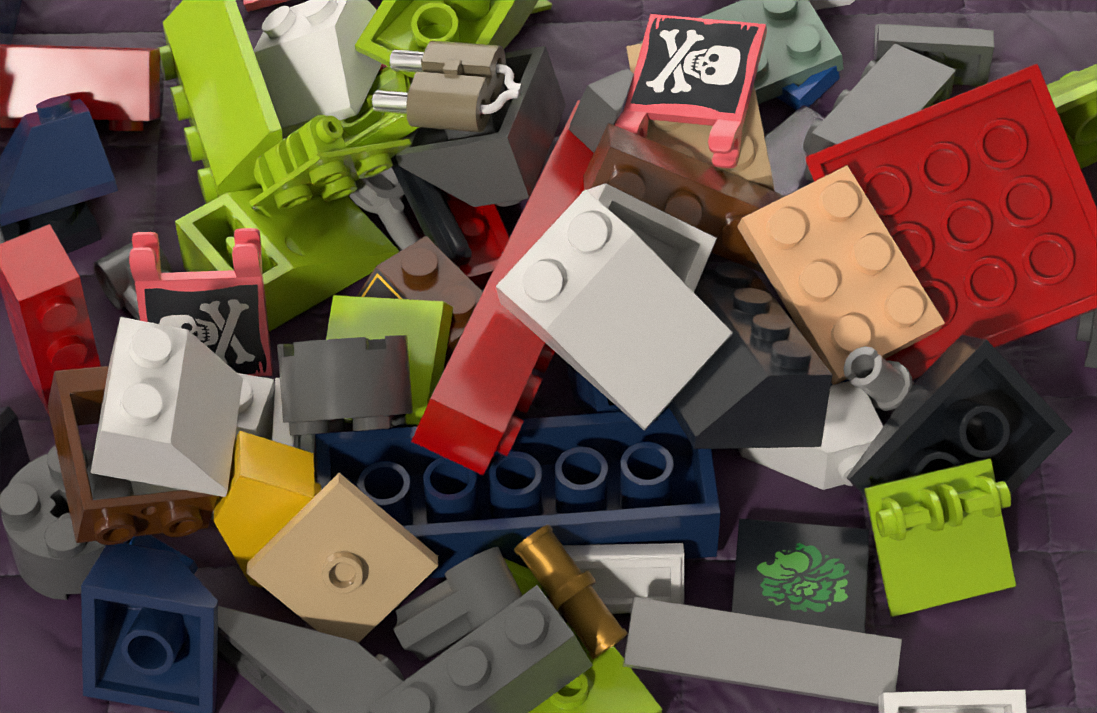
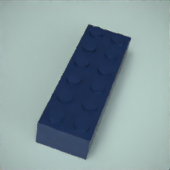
(581, 474)

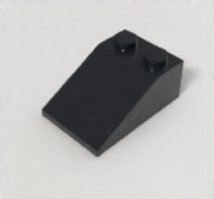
(961, 413)

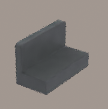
(959, 48)

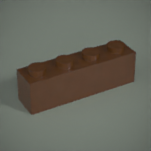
(680, 187)

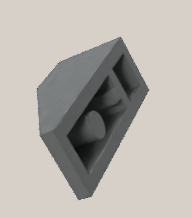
(302, 666)

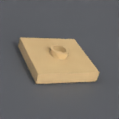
(342, 562)

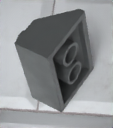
(509, 153)

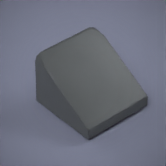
(600, 106)

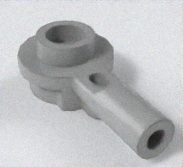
(384, 197)

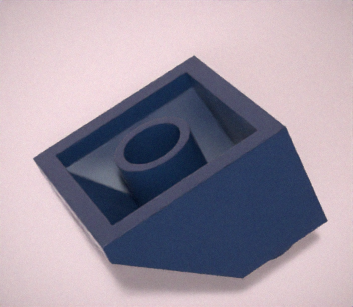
(53, 161)
(148, 632)

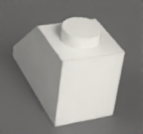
(847, 434)

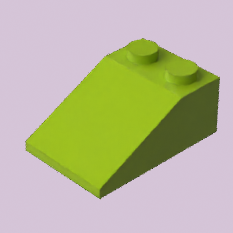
(415, 23)

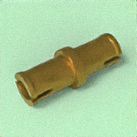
(570, 591)

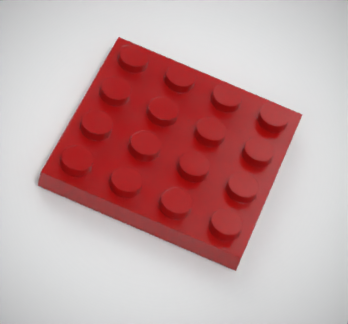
(982, 211)

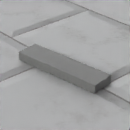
(761, 652)

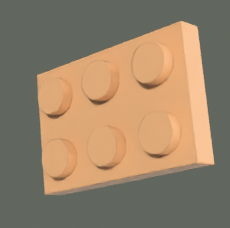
(839, 271)

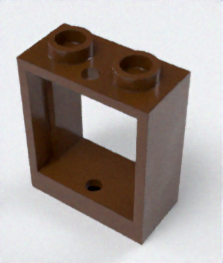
(77, 401)

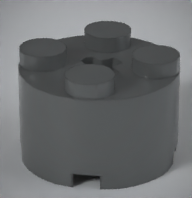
(345, 380)
(41, 526)

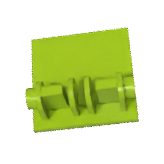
(318, 163)
(941, 536)

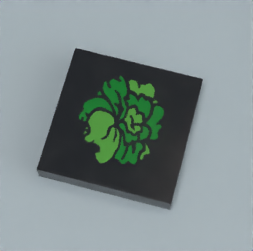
(802, 573)

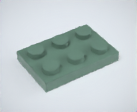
(794, 42)

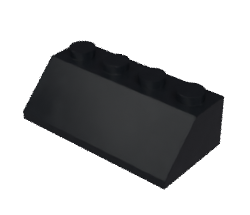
(763, 381)

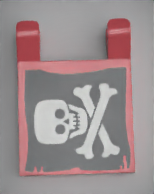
(696, 75)
(216, 306)

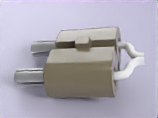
(450, 86)

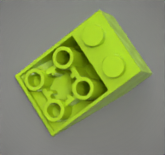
(304, 249)

